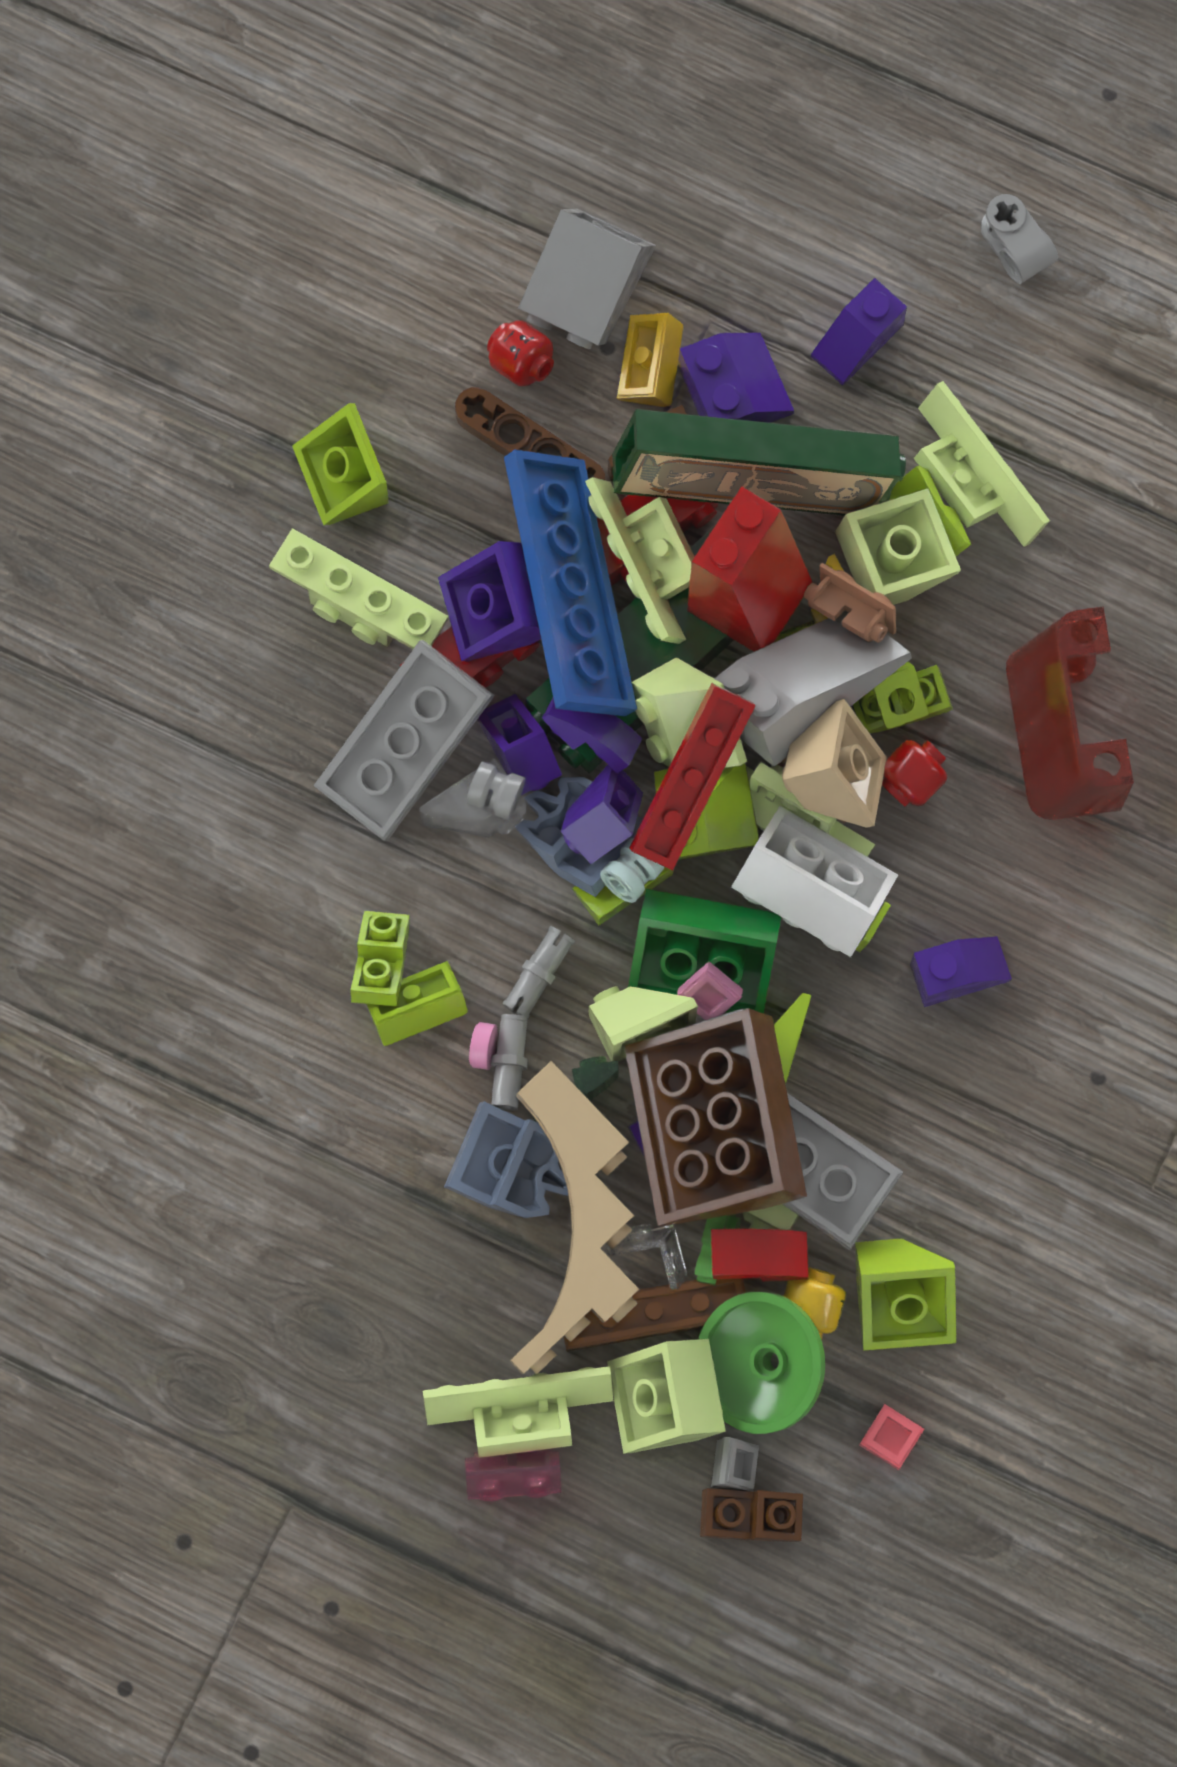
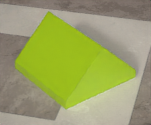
(341, 467)

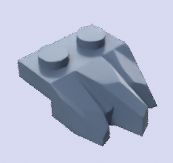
(548, 841)
(506, 1164)

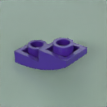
(604, 733)

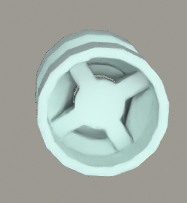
(629, 874)

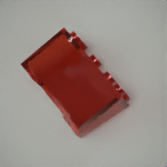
(1054, 764)

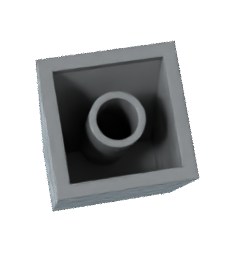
(585, 277)

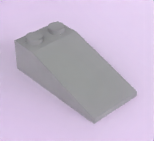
(803, 677)

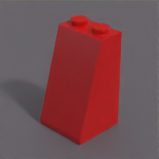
(748, 573)

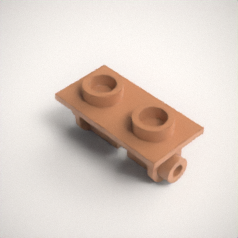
(869, 612)

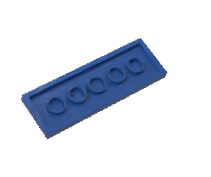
(570, 584)

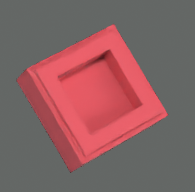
(891, 1437)

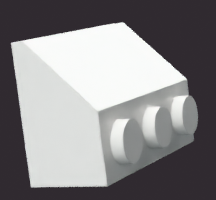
(814, 881)

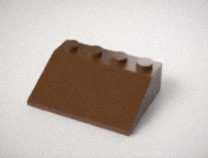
(715, 1119)

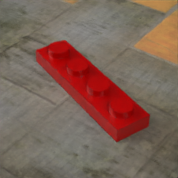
(692, 776)

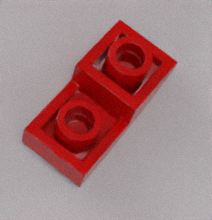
(759, 1253)

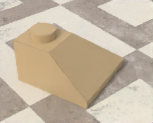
(836, 767)

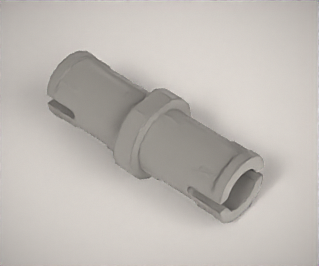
(538, 972)
(509, 1061)

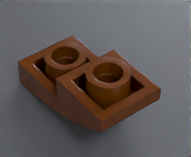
(751, 1515)

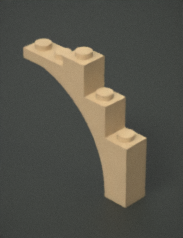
(583, 1146)

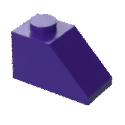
(860, 331)
(519, 743)
(602, 815)
(959, 969)

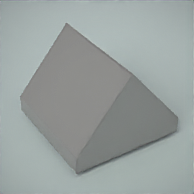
(735, 1464)

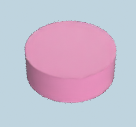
(483, 1045)

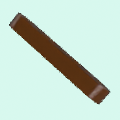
(535, 435)

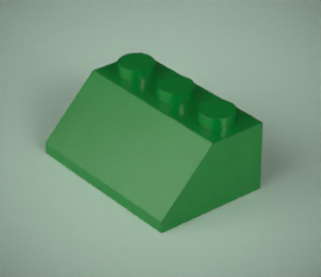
(686, 932)

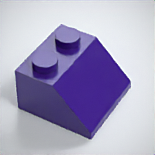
(734, 378)
(491, 602)

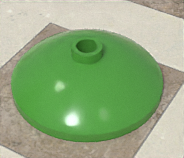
(742, 1341)

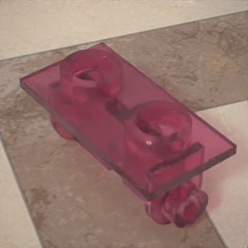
(534, 1475)

